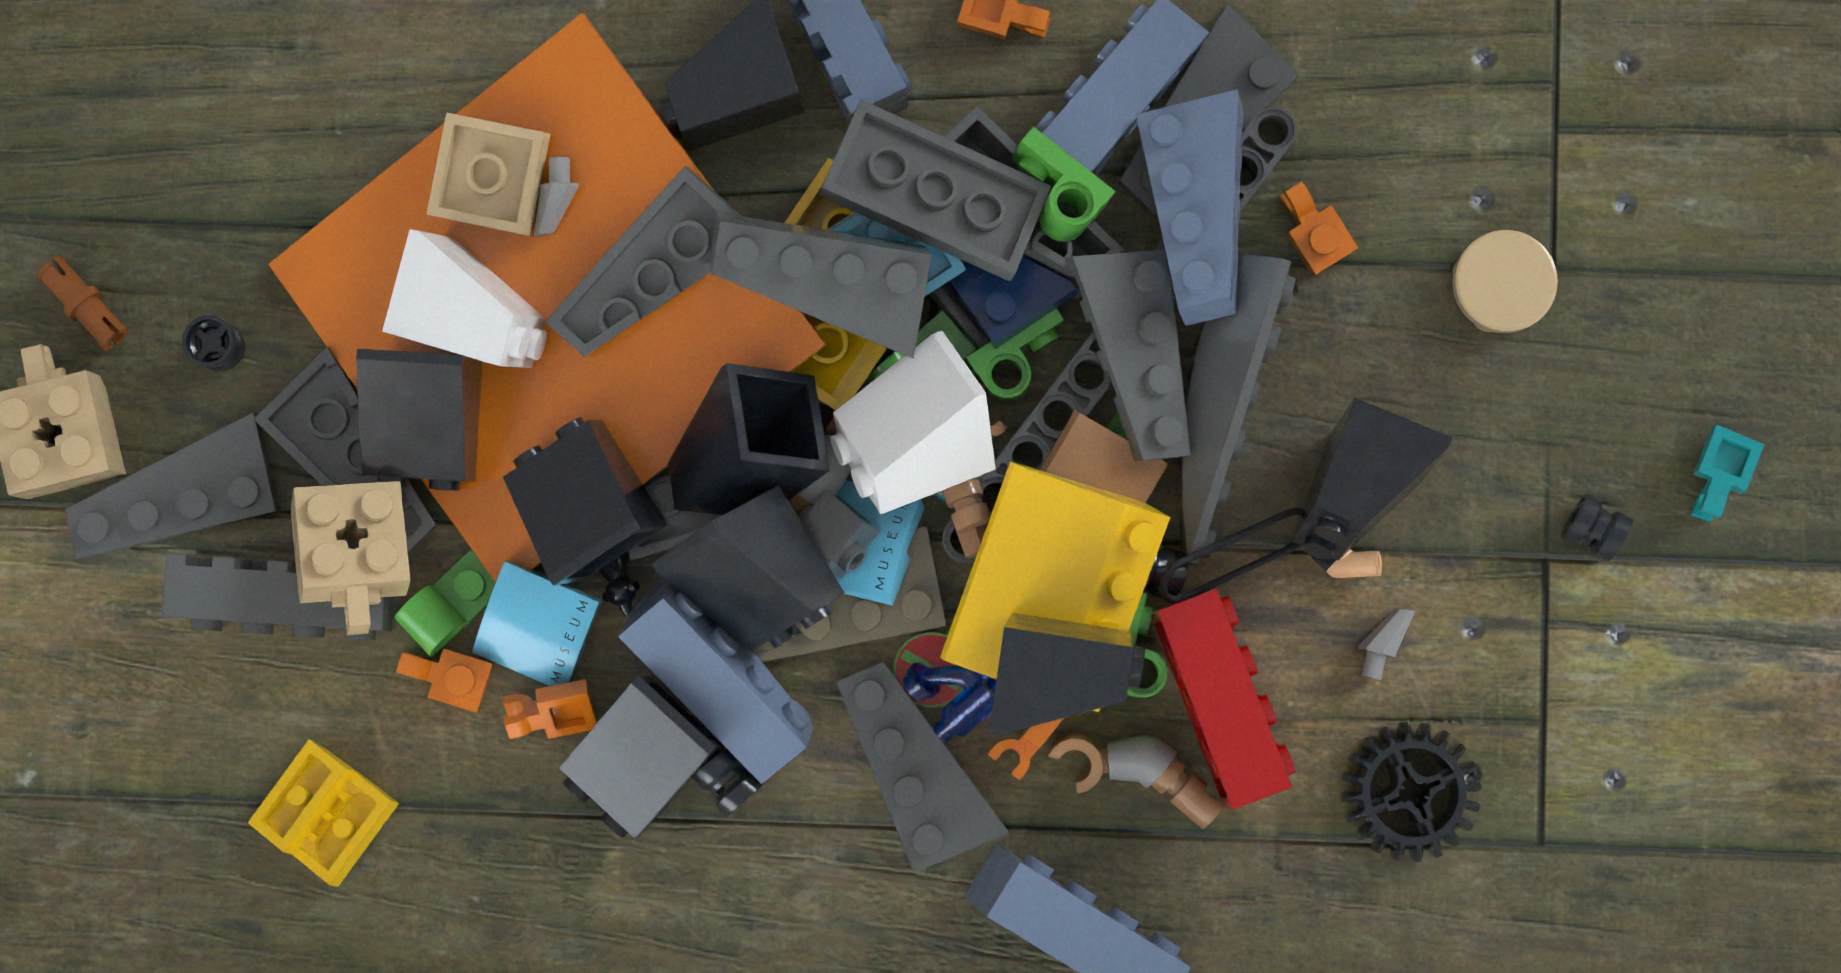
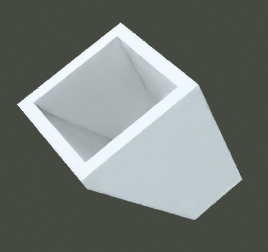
(461, 305)
(916, 428)

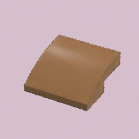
(1102, 460)

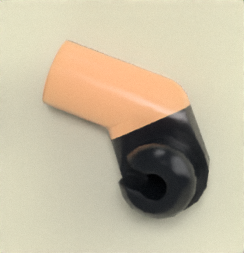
(1353, 564)

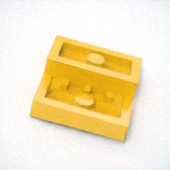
(323, 813)

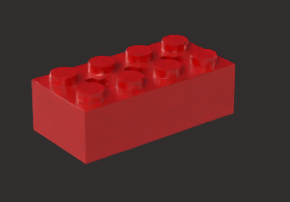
(1222, 700)

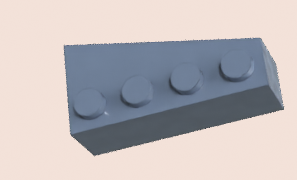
(852, 54)
(1125, 83)
(1196, 187)
(717, 680)
(1065, 920)

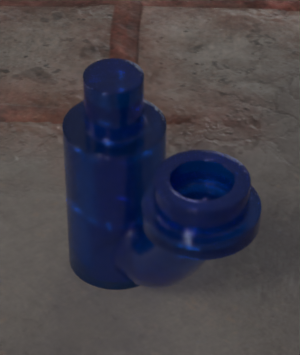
(963, 711)

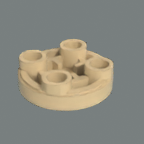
(1504, 281)

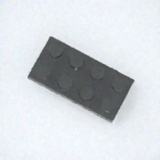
(935, 190)

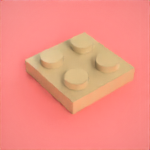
(488, 174)

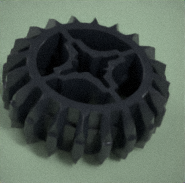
(1399, 769)

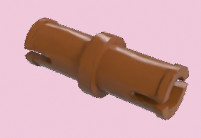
(82, 303)

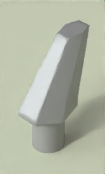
(554, 197)
(1384, 642)

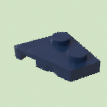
(1011, 306)

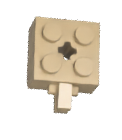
(28, 417)
(345, 576)

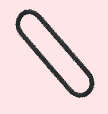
(1220, 544)

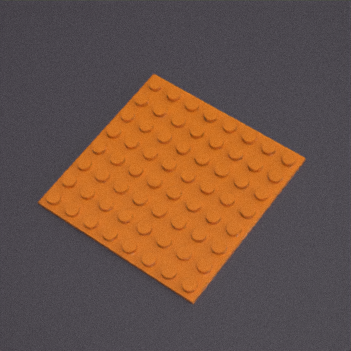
(638, 382)

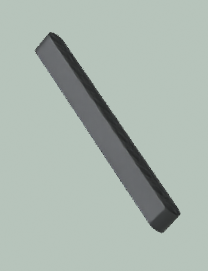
(1065, 391)

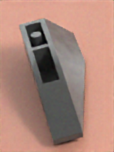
(1223, 388)

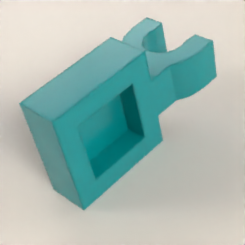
(1727, 465)

